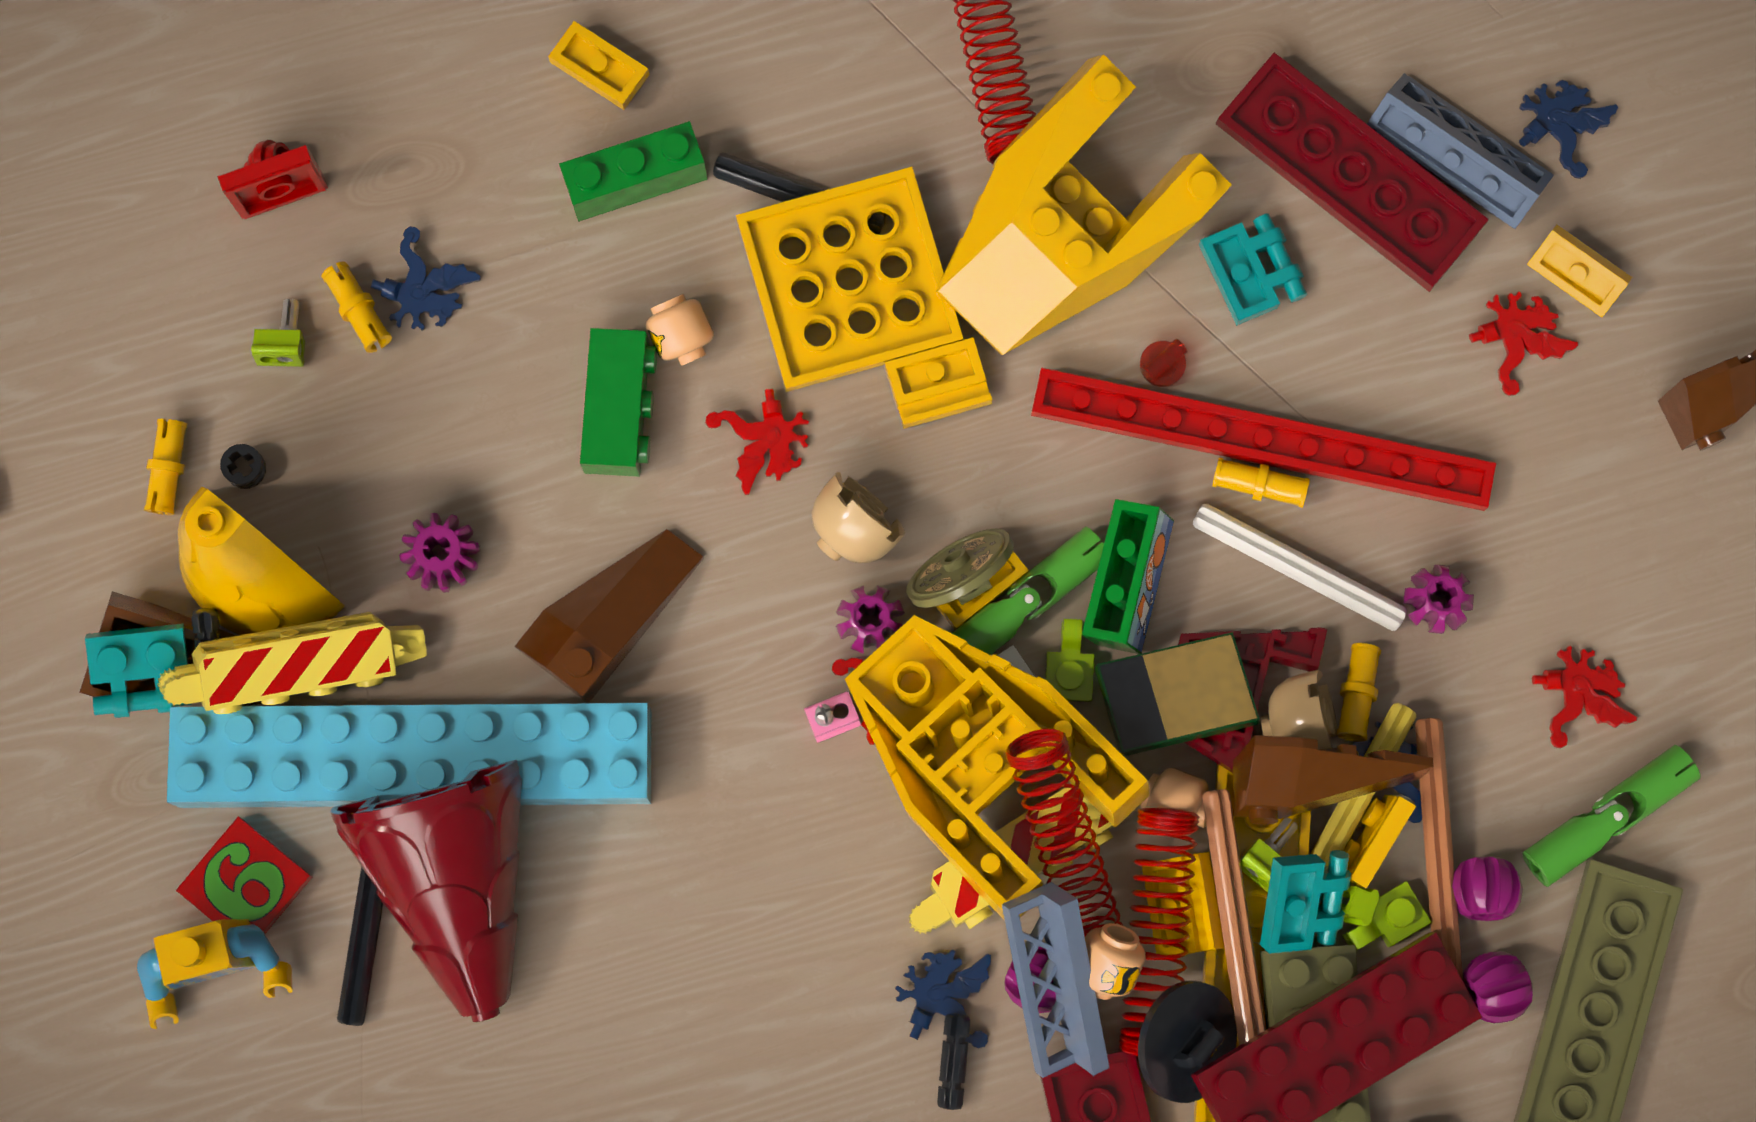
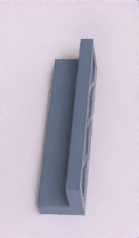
(1459, 152)
(1070, 971)

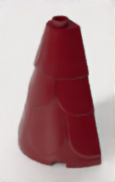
(449, 878)

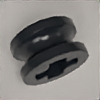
(248, 453)

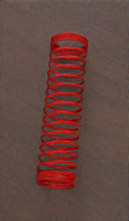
(996, 147)
(1035, 740)
(1182, 823)

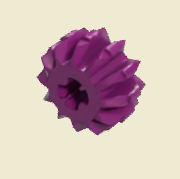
(433, 568)

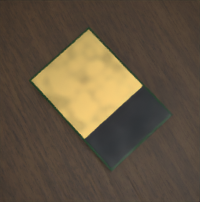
(1176, 694)

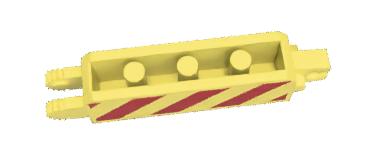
(292, 661)
(959, 902)

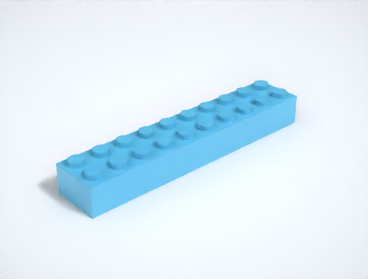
(398, 750)

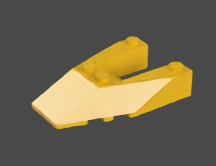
(1047, 237)
(943, 734)

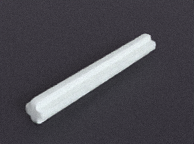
(1299, 567)

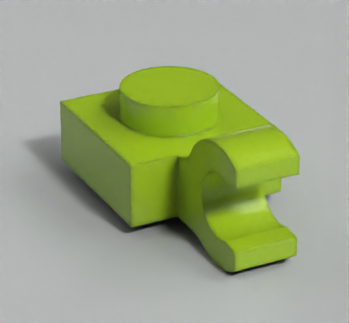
(1069, 669)
(1394, 919)

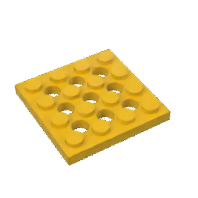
(850, 207)

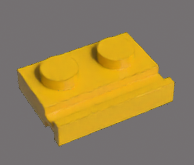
(938, 383)
(1383, 825)
(1205, 924)

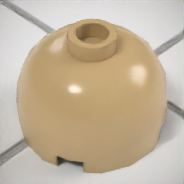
(853, 522)
(1301, 710)

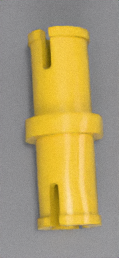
(356, 307)
(165, 466)
(1261, 482)
(1359, 692)

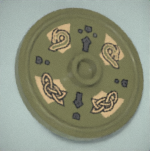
(961, 569)

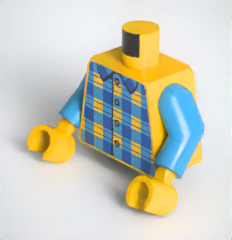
(206, 954)

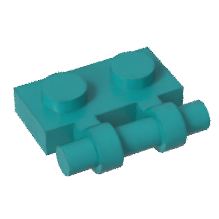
(1240, 273)
(134, 655)
(1294, 898)

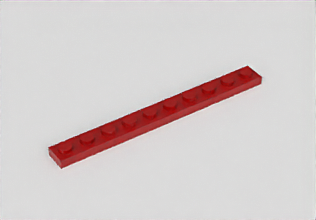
(1264, 439)

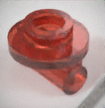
(1163, 362)

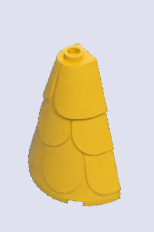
(244, 573)

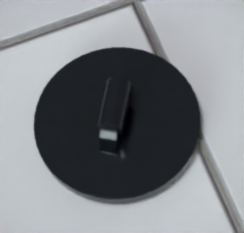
(1181, 1035)

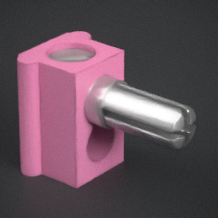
(825, 724)

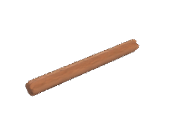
(1438, 838)
(1233, 914)

